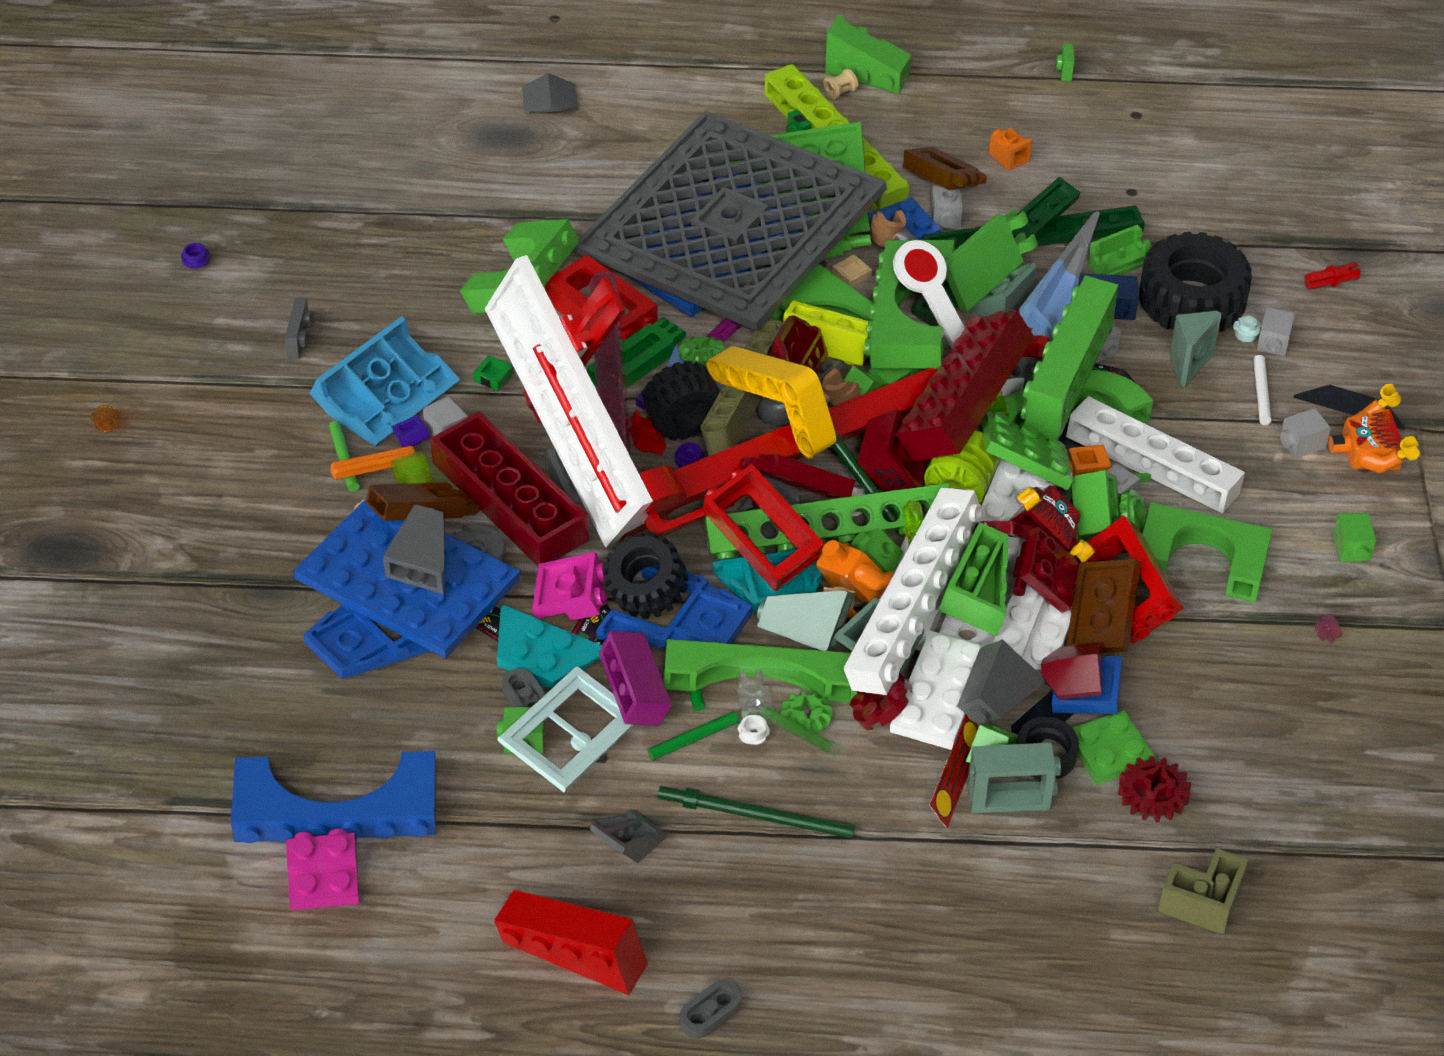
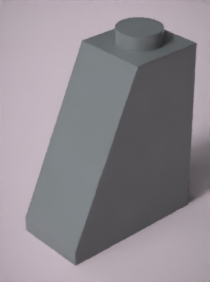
(419, 551)
(997, 683)

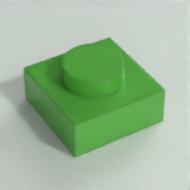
(1065, 62)

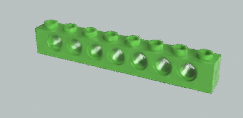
(812, 513)

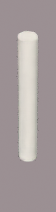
(1262, 390)

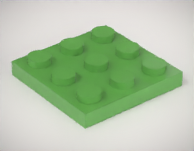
(1027, 449)

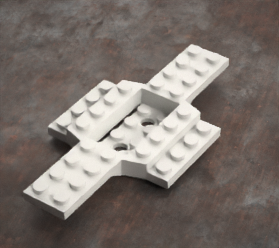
(945, 659)

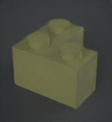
(1205, 897)

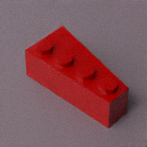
(574, 938)

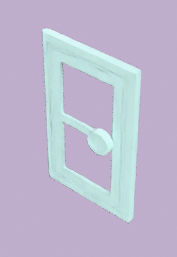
(589, 749)

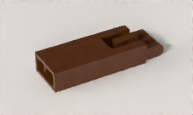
(942, 168)
(400, 499)

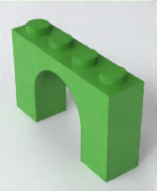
(544, 243)
(1240, 542)

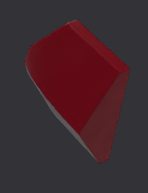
(1075, 670)

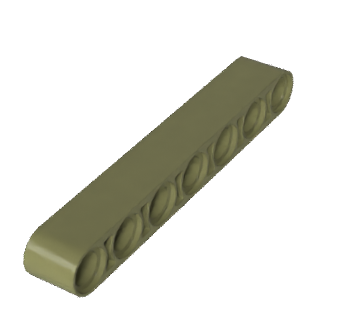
(734, 406)

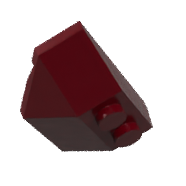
(800, 344)

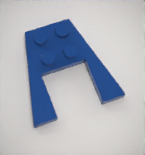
(704, 617)
(355, 644)

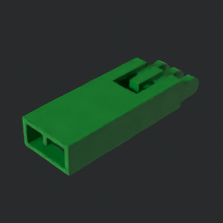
(661, 337)

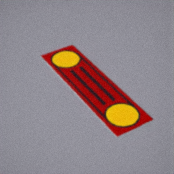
(954, 773)

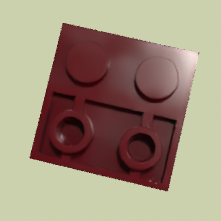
(1046, 569)

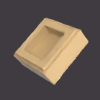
(852, 270)

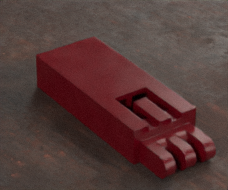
(801, 475)

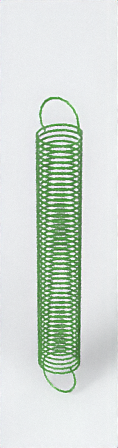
(799, 726)

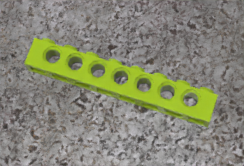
(791, 91)

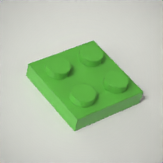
(1110, 745)

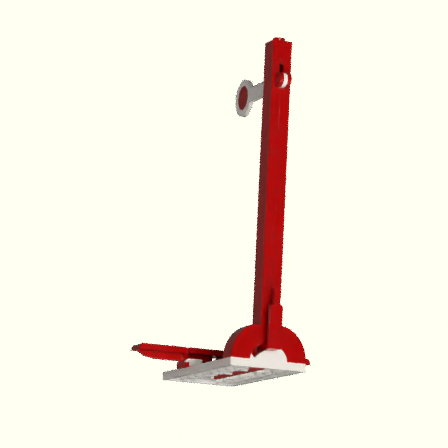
(620, 501)

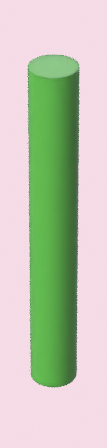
(342, 452)

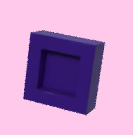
(410, 431)

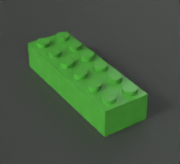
(1069, 357)

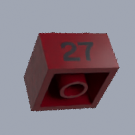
(886, 458)

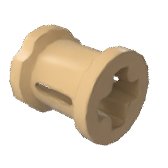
(840, 84)

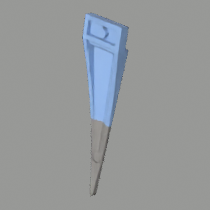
(1054, 291)

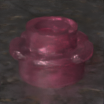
(1327, 628)

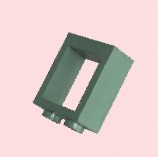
(1012, 761)

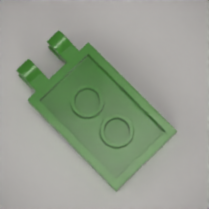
(987, 258)

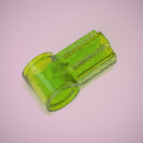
(411, 469)

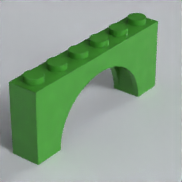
(828, 292)
(893, 336)

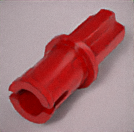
(1332, 276)

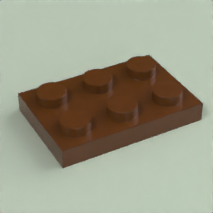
(1104, 604)

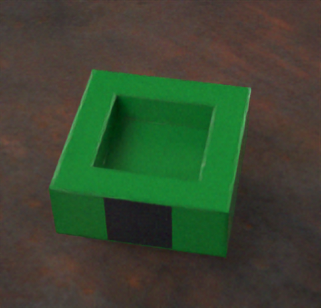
(797, 122)
(493, 373)

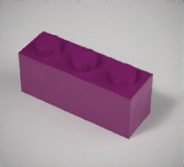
(635, 678)

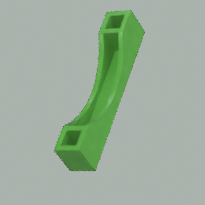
(699, 664)

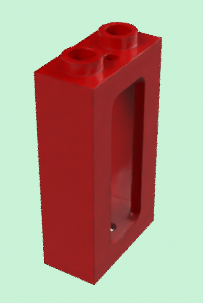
(565, 295)
(754, 485)
(1163, 600)

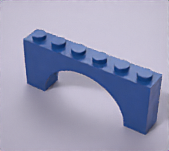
(398, 808)

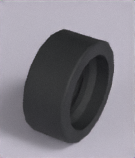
(1057, 731)

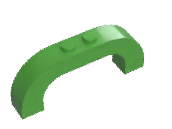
(1104, 387)

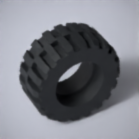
(1199, 260)

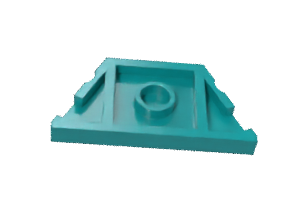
(753, 589)
(541, 648)

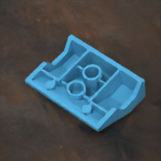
(383, 383)

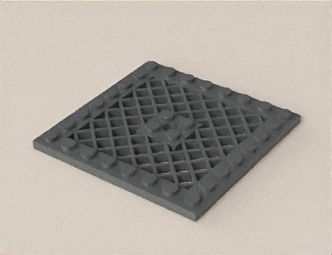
(747, 304)

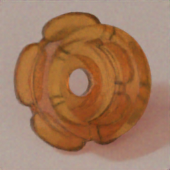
(105, 418)

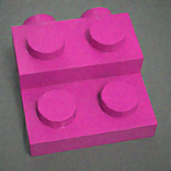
(570, 587)
(322, 870)

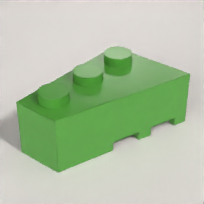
(871, 60)
(980, 582)

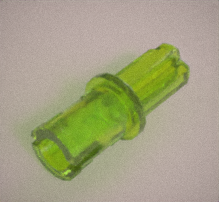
(913, 519)

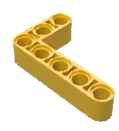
(781, 381)

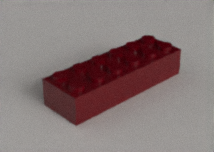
(964, 385)
(510, 489)

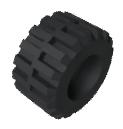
(680, 399)
(635, 556)

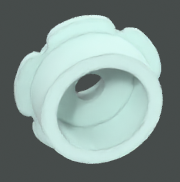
(1247, 328)

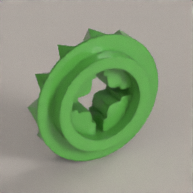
(700, 349)
(1133, 508)
(820, 711)

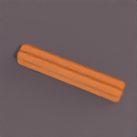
(367, 463)

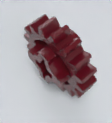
(1154, 788)

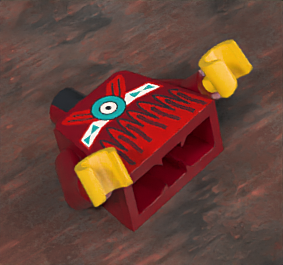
(1055, 516)

